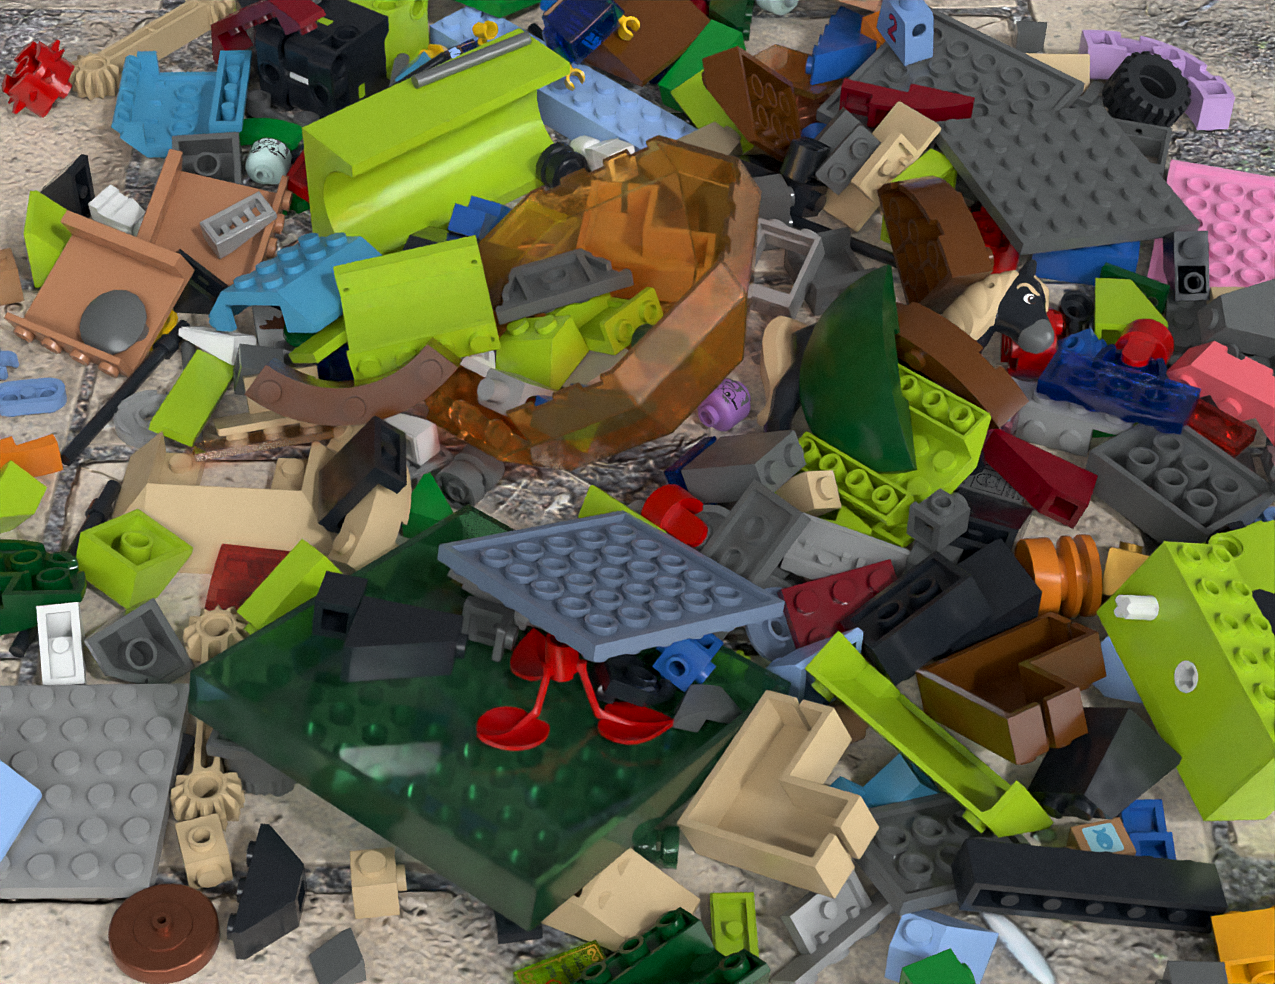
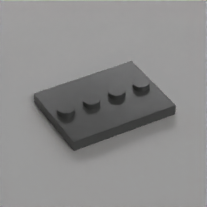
(915, 851)

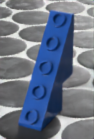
(840, 48)

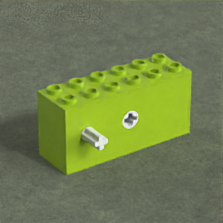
(1203, 673)

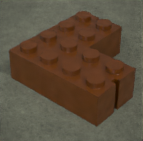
(1017, 687)

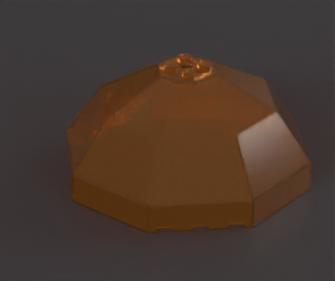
(680, 225)

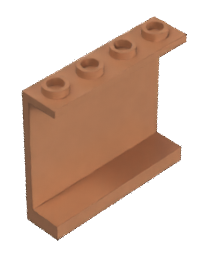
(187, 199)
(93, 264)

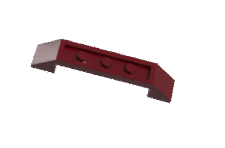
(292, 15)

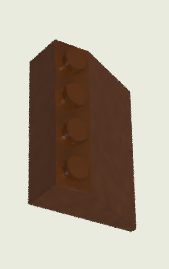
(663, 36)
(754, 99)

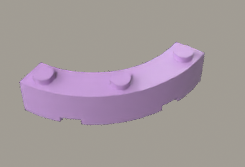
(1210, 95)

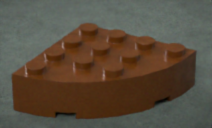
(933, 240)

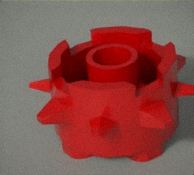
(38, 78)

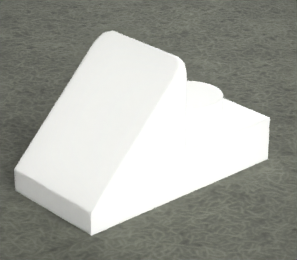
(61, 644)

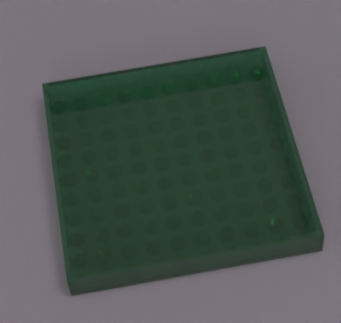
(407, 755)

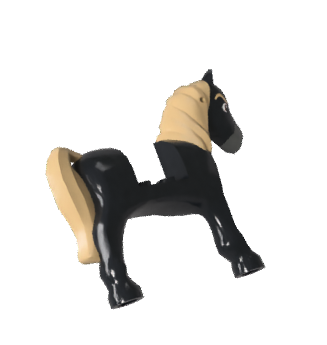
(1002, 303)

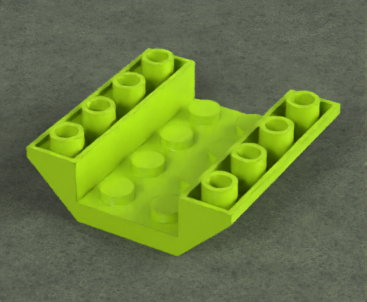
(946, 446)

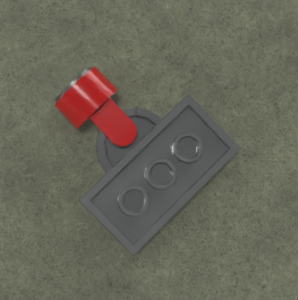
(744, 540)

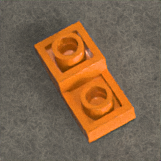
(35, 456)

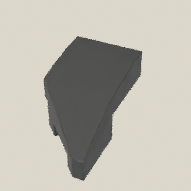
(704, 703)

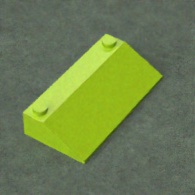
(985, 795)

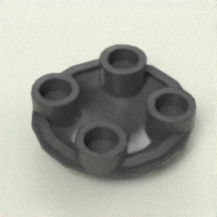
(114, 322)

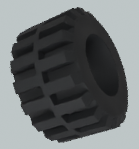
(1147, 91)

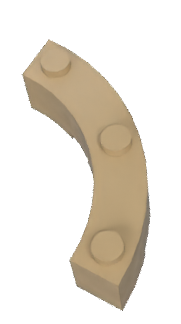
(373, 523)

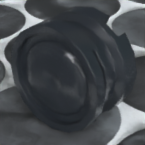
(557, 162)

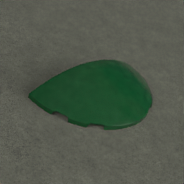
(854, 379)
(35, 579)

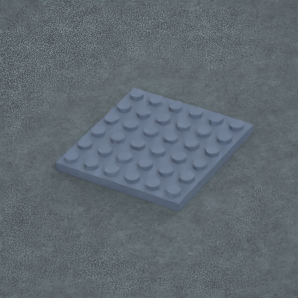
(610, 584)

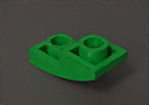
(259, 128)

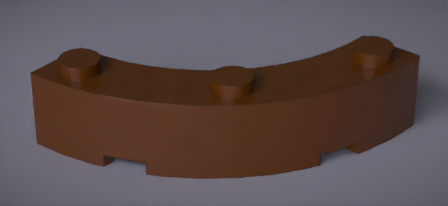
(954, 362)
(353, 401)

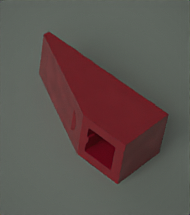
(1041, 478)

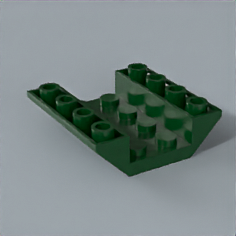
(675, 953)

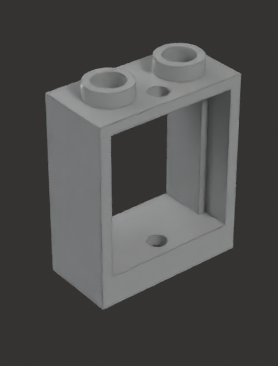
(800, 241)

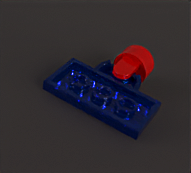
(1125, 379)

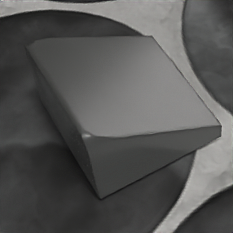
(1029, 36)
(339, 960)

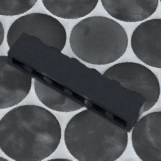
(1087, 886)

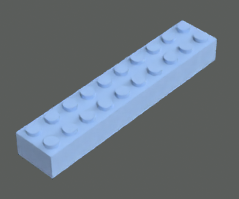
(593, 109)

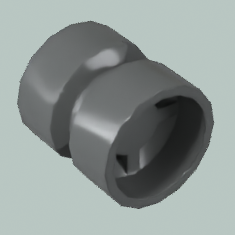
(469, 477)

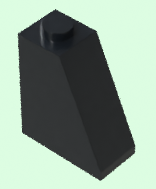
(809, 196)
(401, 642)

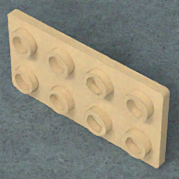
(903, 139)
(237, 426)

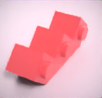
(1235, 385)

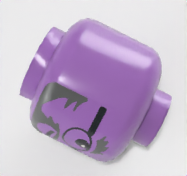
(725, 405)

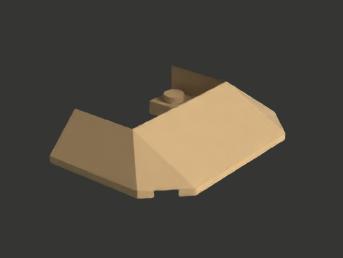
(206, 516)

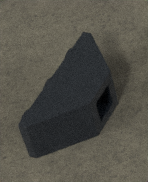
(269, 896)

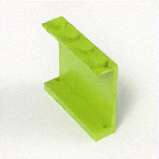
(410, 296)

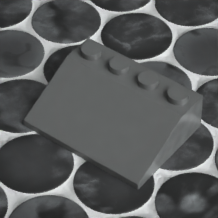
(1176, 484)

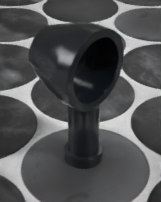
(1077, 310)

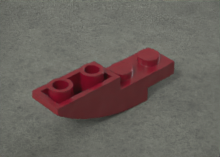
(878, 101)

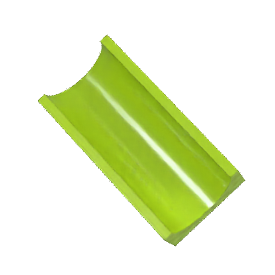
(417, 152)

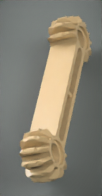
(101, 72)
(210, 788)

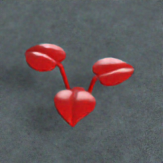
(547, 659)

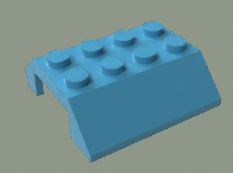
(170, 104)
(297, 281)

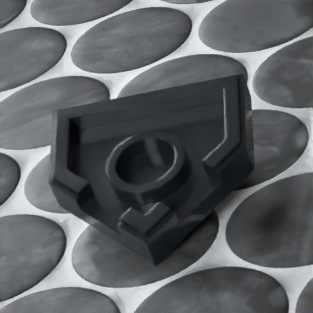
(629, 681)

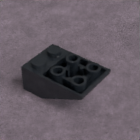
(990, 521)

